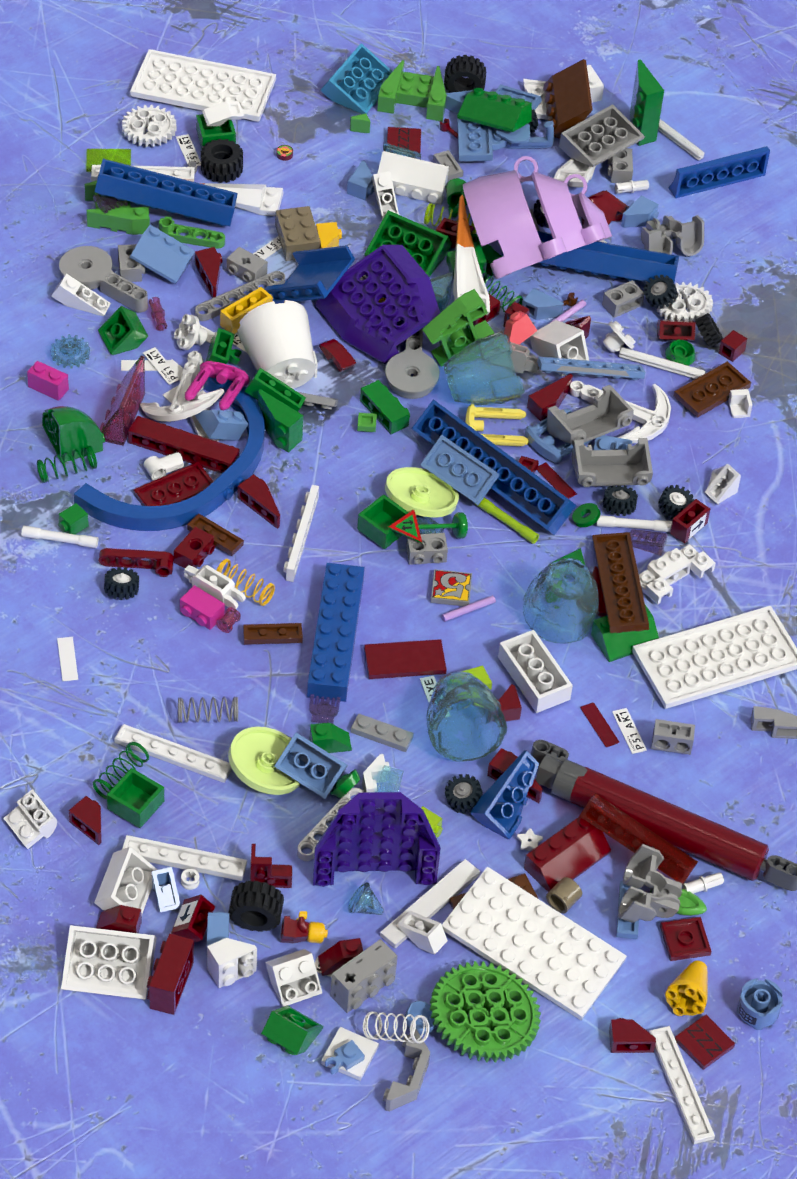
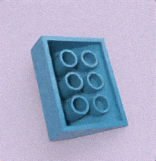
(357, 81)

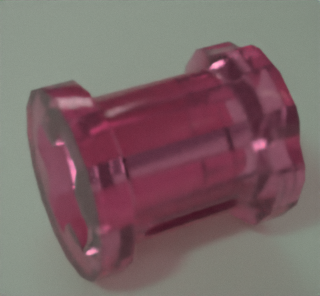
(228, 620)

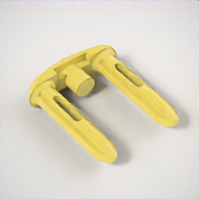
(502, 413)

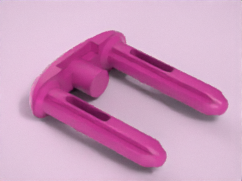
(222, 373)

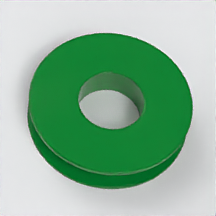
(584, 509)

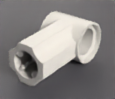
(159, 467)

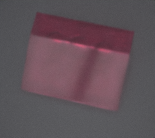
(125, 404)

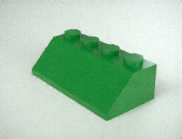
(495, 110)

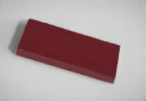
(174, 486)
(405, 659)

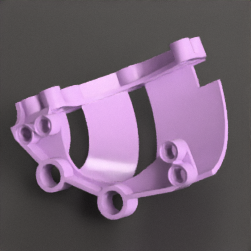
(503, 215)

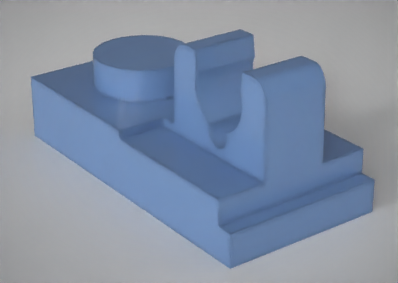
(611, 443)

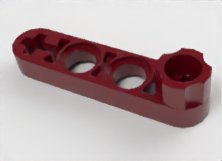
(159, 560)

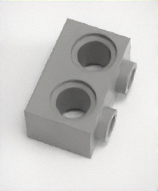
(621, 166)
(128, 267)
(623, 299)
(431, 550)
(673, 736)

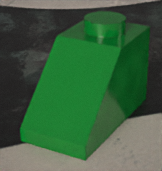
(330, 737)

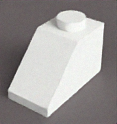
(423, 932)

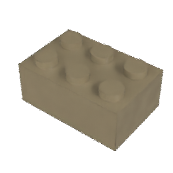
(296, 230)

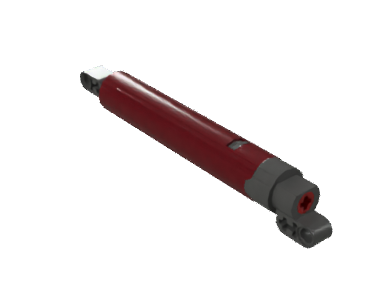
(676, 825)

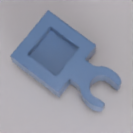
(346, 1056)

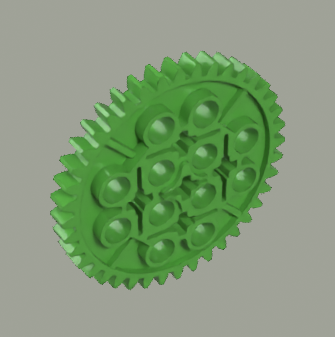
(502, 991)

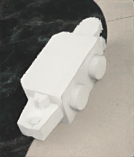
(215, 584)

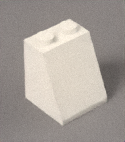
(560, 341)

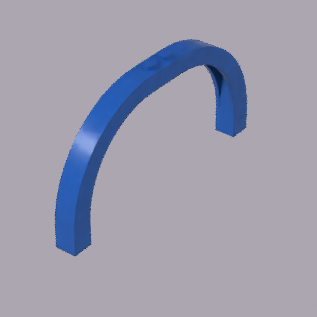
(181, 513)

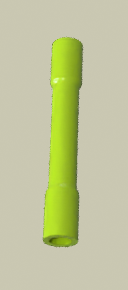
(524, 531)

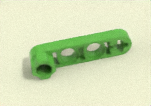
(168, 227)

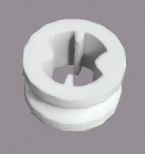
(190, 885)

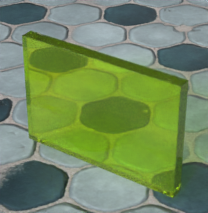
(95, 156)

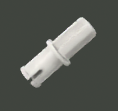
(631, 186)
(704, 883)

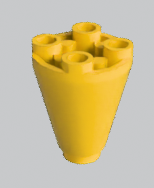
(689, 990)

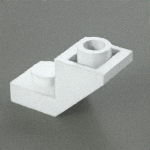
(222, 112)
(372, 774)

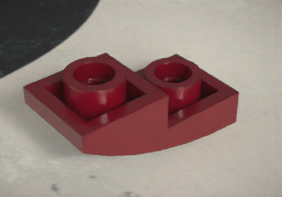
(337, 352)

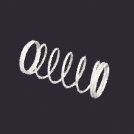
(413, 1025)

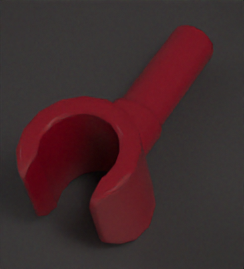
(446, 127)

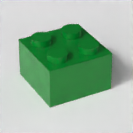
(208, 133)
(377, 518)
(135, 798)

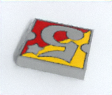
(451, 587)

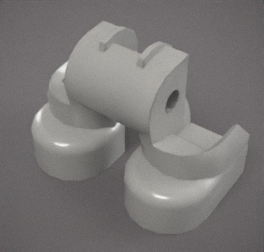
(688, 235)
(665, 892)

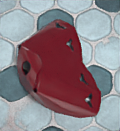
(609, 205)

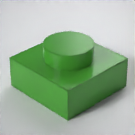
(367, 422)

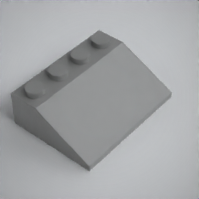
(599, 137)

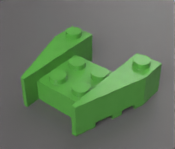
(413, 90)
(132, 220)
(455, 326)

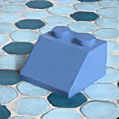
(222, 424)

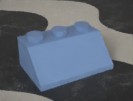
(162, 254)
(311, 765)

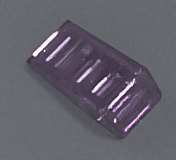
(657, 539)

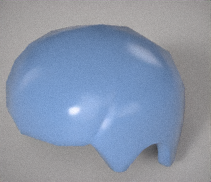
(420, 1008)

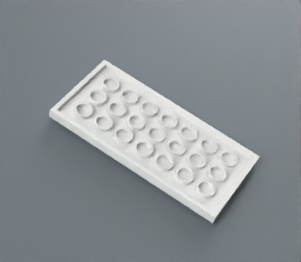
(201, 83)
(717, 656)
(534, 943)

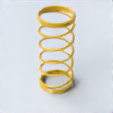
(262, 597)

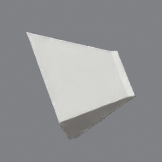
(723, 483)

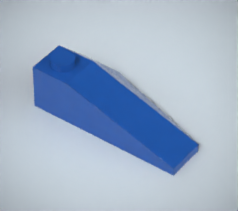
(503, 802)

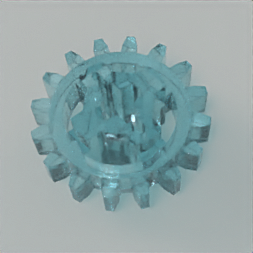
(70, 351)

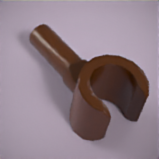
(571, 301)

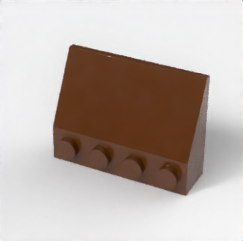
(568, 97)

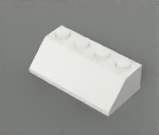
(415, 177)

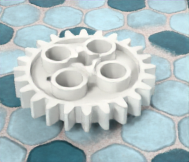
(140, 129)
(694, 299)

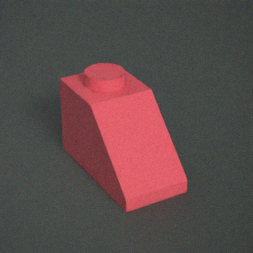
(519, 327)

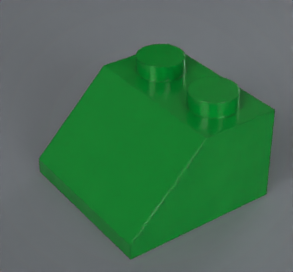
(123, 331)
(291, 1030)

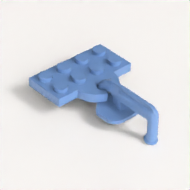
(478, 140)

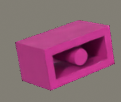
(48, 380)
(202, 607)

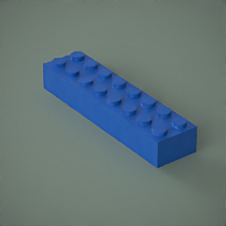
(166, 193)
(336, 631)

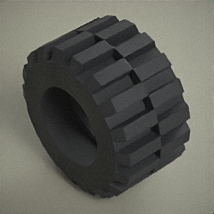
(463, 67)
(221, 160)
(256, 906)

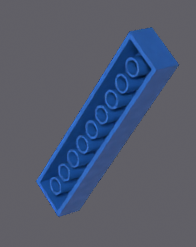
(515, 481)

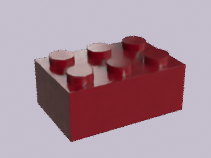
(170, 973)

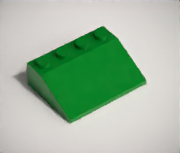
(646, 104)
(421, 242)

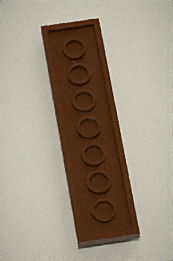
(620, 582)

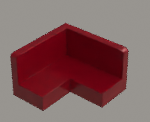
(264, 871)

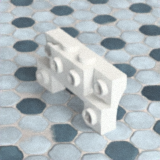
(671, 568)

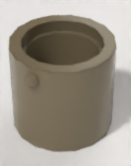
(564, 895)

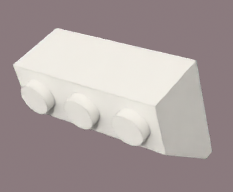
(126, 881)

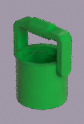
(454, 190)

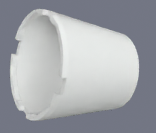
(280, 341)

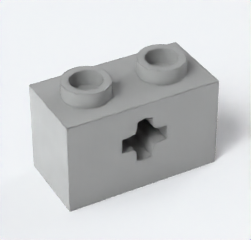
(246, 265)

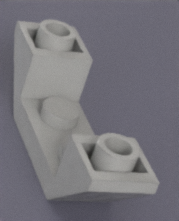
(403, 1094)

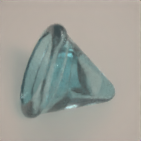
(365, 901)

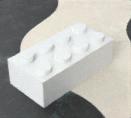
(535, 671)

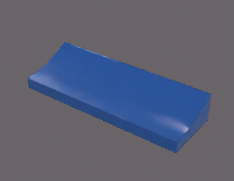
(720, 172)

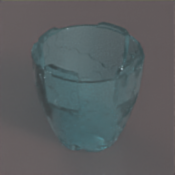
(484, 372)
(562, 602)
(464, 718)

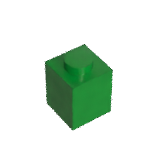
(73, 519)

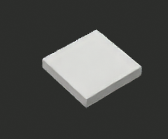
(366, 1045)

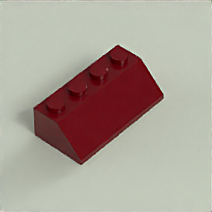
(567, 853)

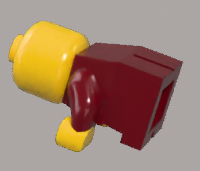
(299, 931)

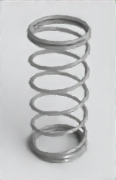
(234, 703)

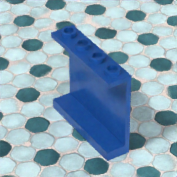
(315, 275)

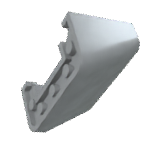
(604, 416)
(612, 466)

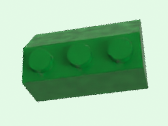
(620, 645)

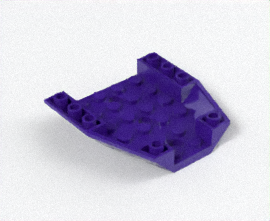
(370, 325)
(378, 835)

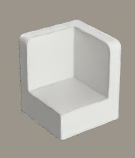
(740, 403)

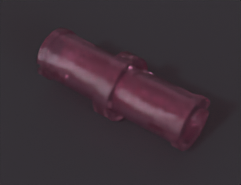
(158, 314)

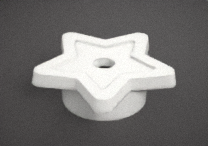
(525, 844)

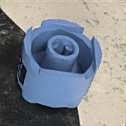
(760, 1003)

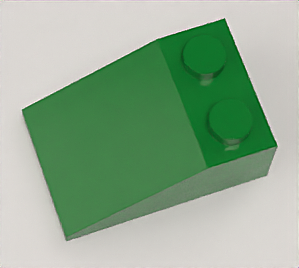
(281, 422)

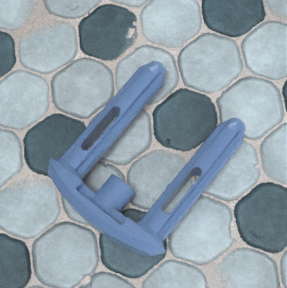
(546, 445)

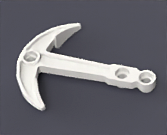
(180, 407)
(654, 421)

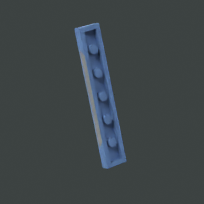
(595, 368)

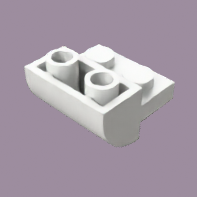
(31, 819)

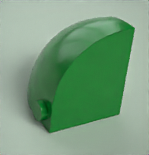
(70, 431)

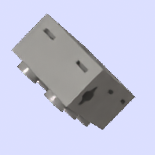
(363, 976)

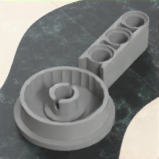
(94, 269)
(414, 361)

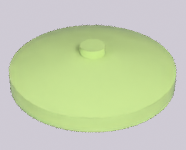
(421, 491)
(254, 757)

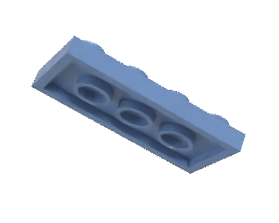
(460, 469)

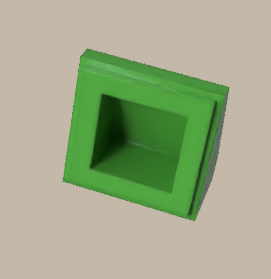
(360, 123)

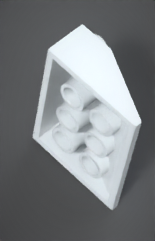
(108, 962)

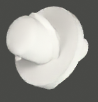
(190, 332)
(615, 340)

